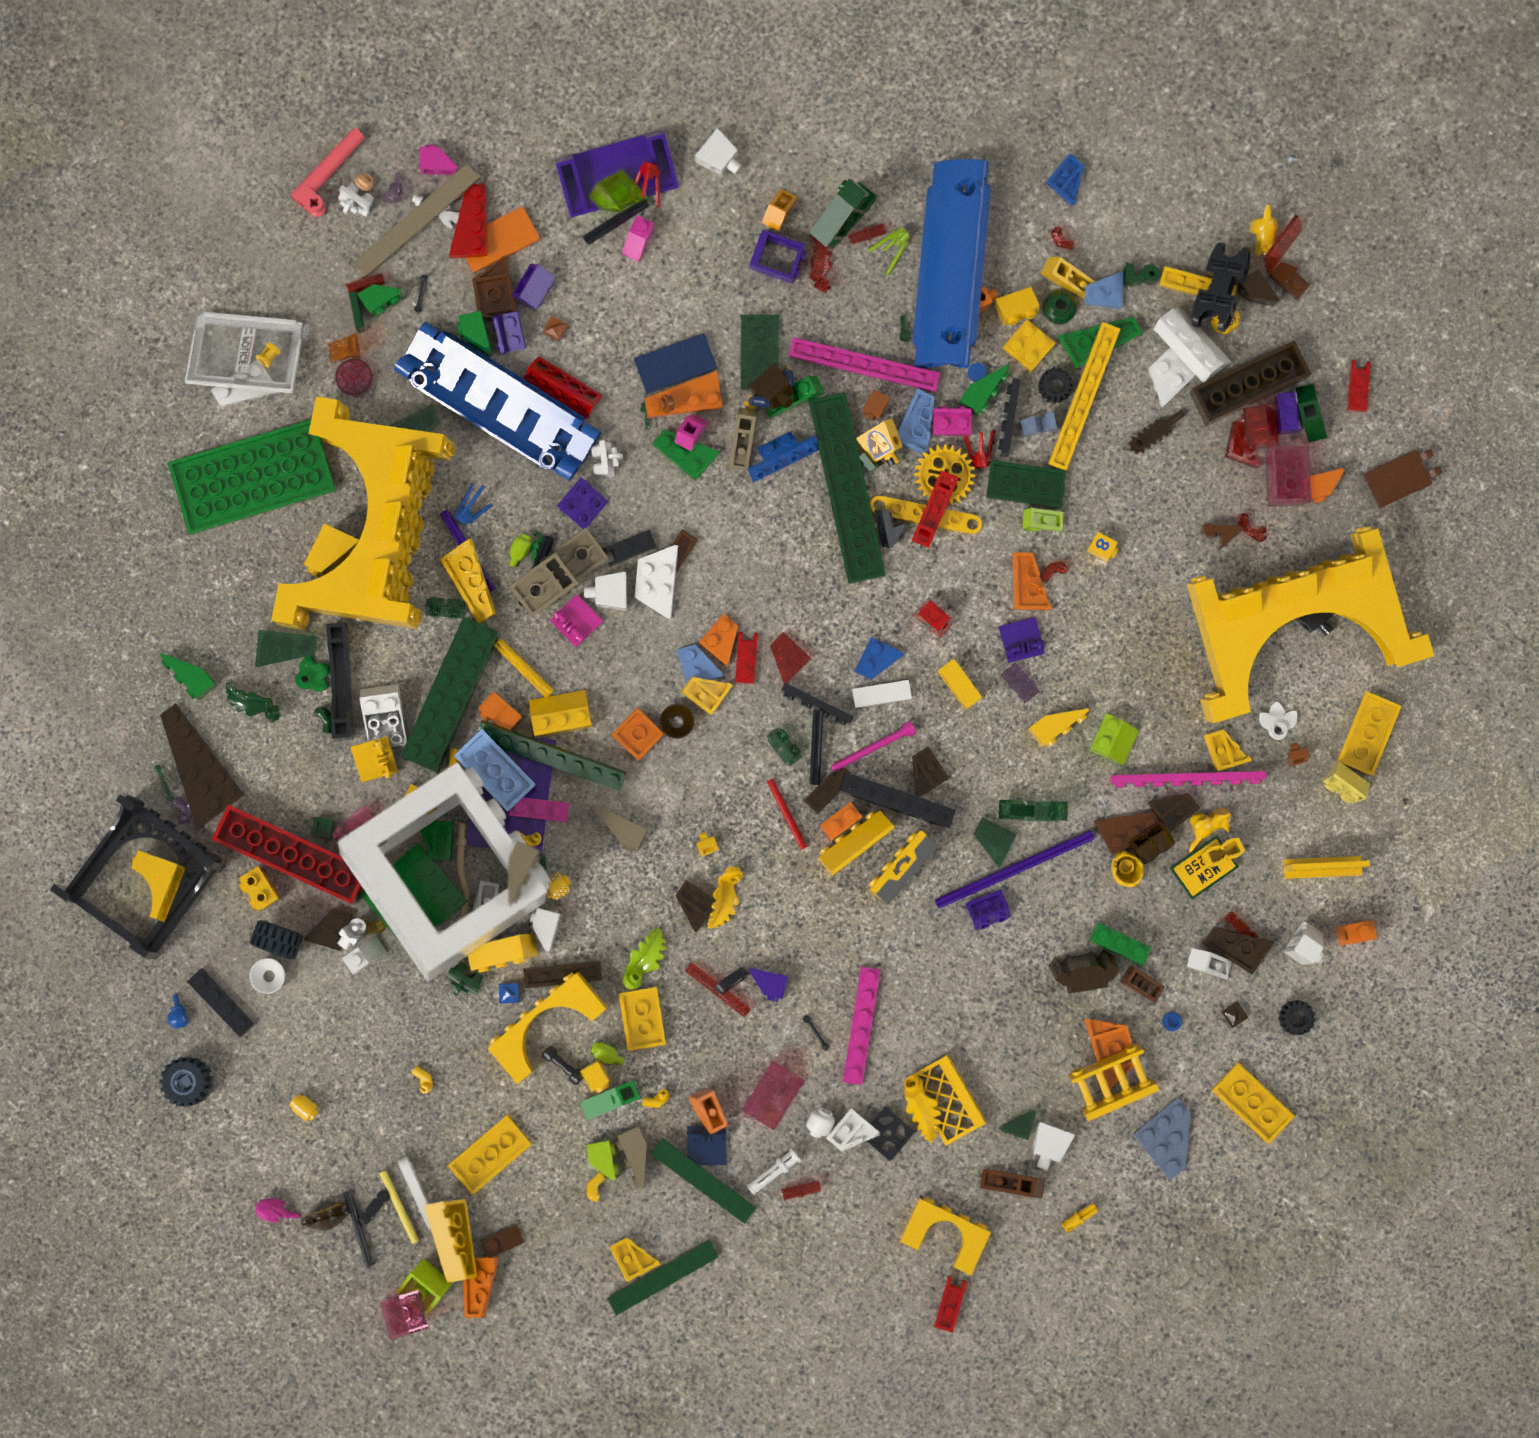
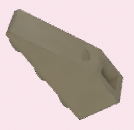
(519, 864)
(635, 1149)

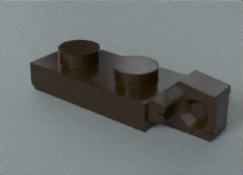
(825, 791)

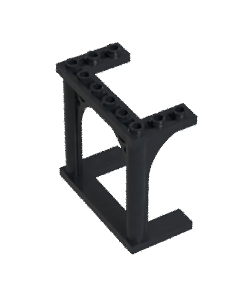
(129, 814)

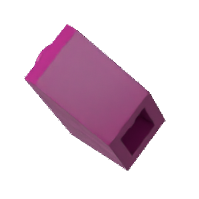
(690, 431)

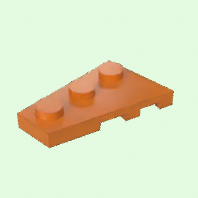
(1027, 585)

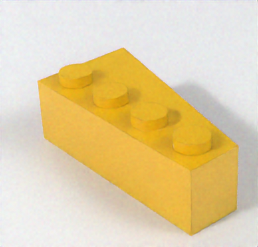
(453, 1238)

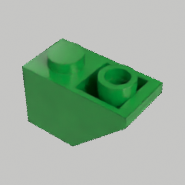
(378, 298)

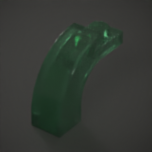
(1033, 811)

